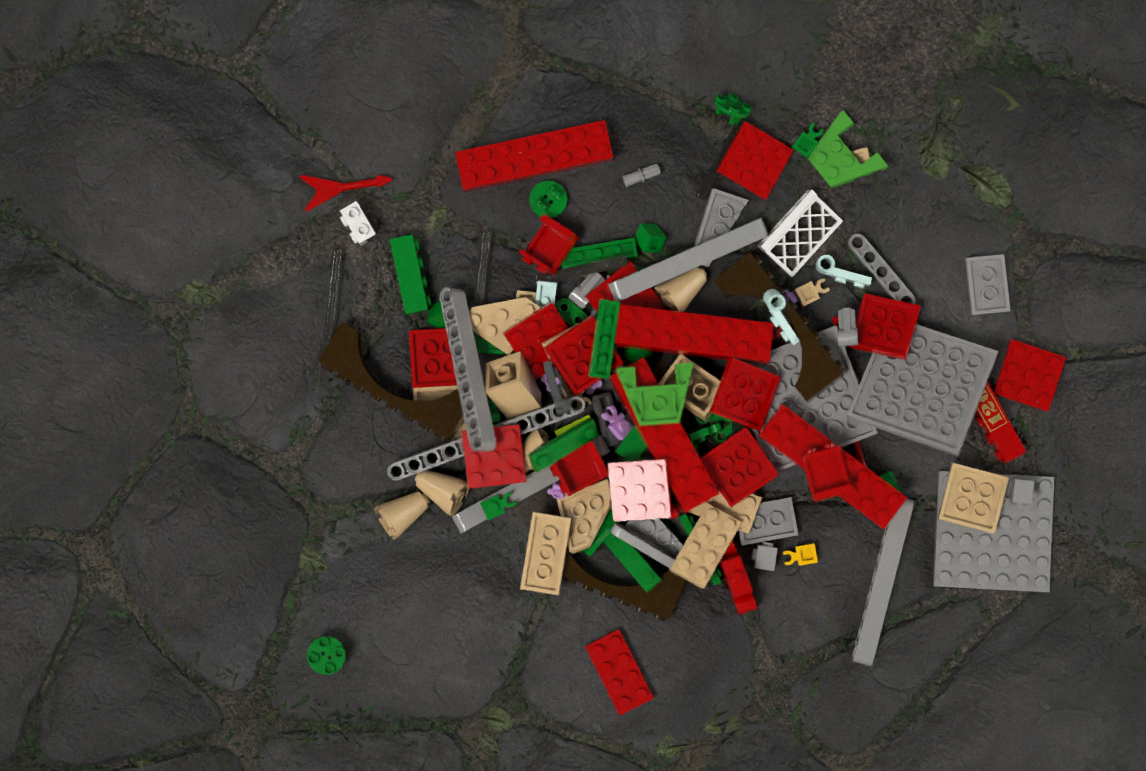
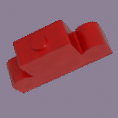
(737, 581)

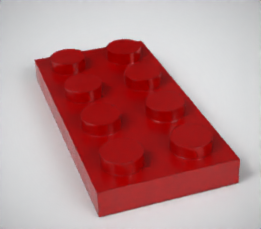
(619, 672)

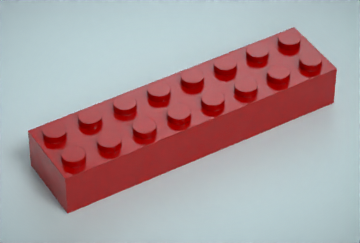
(534, 156)
(693, 334)
(686, 472)
(870, 493)

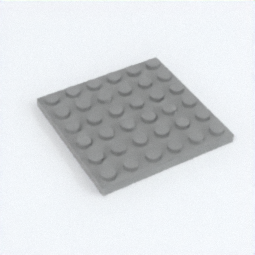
(929, 393)
(825, 412)
(1009, 559)

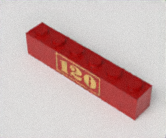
(997, 427)

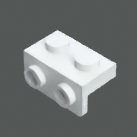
(358, 223)

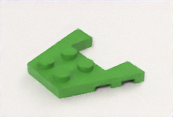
(836, 161)
(656, 403)

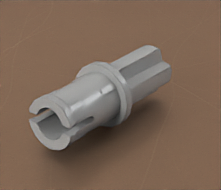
(641, 175)

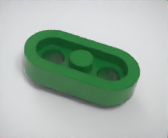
(571, 313)

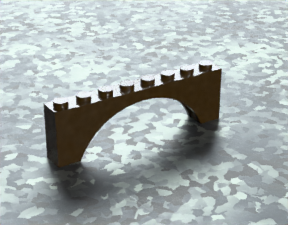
(346, 358)
(817, 367)
(659, 600)

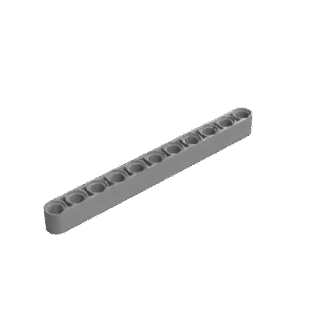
(443, 457)

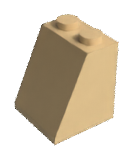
(512, 385)

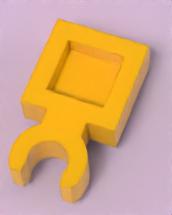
(804, 555)

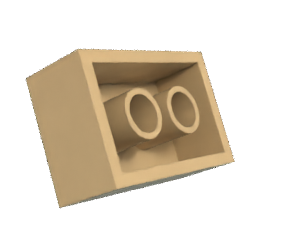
(700, 390)

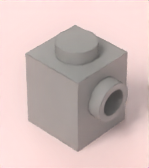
(1022, 492)
(764, 556)

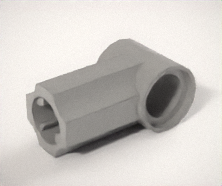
(586, 286)
(847, 329)

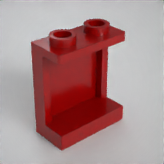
(549, 246)
(579, 469)
(825, 472)

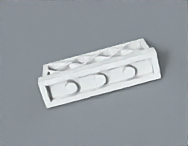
(785, 225)

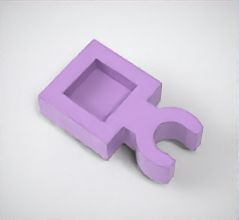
(617, 425)

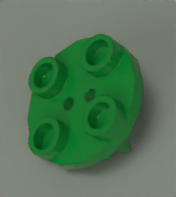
(732, 106)
(554, 193)
(321, 663)

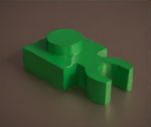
(806, 142)
(700, 435)
(494, 506)

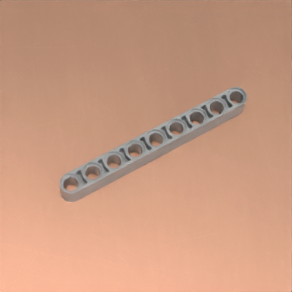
(688, 259)
(467, 370)
(534, 482)
(882, 585)

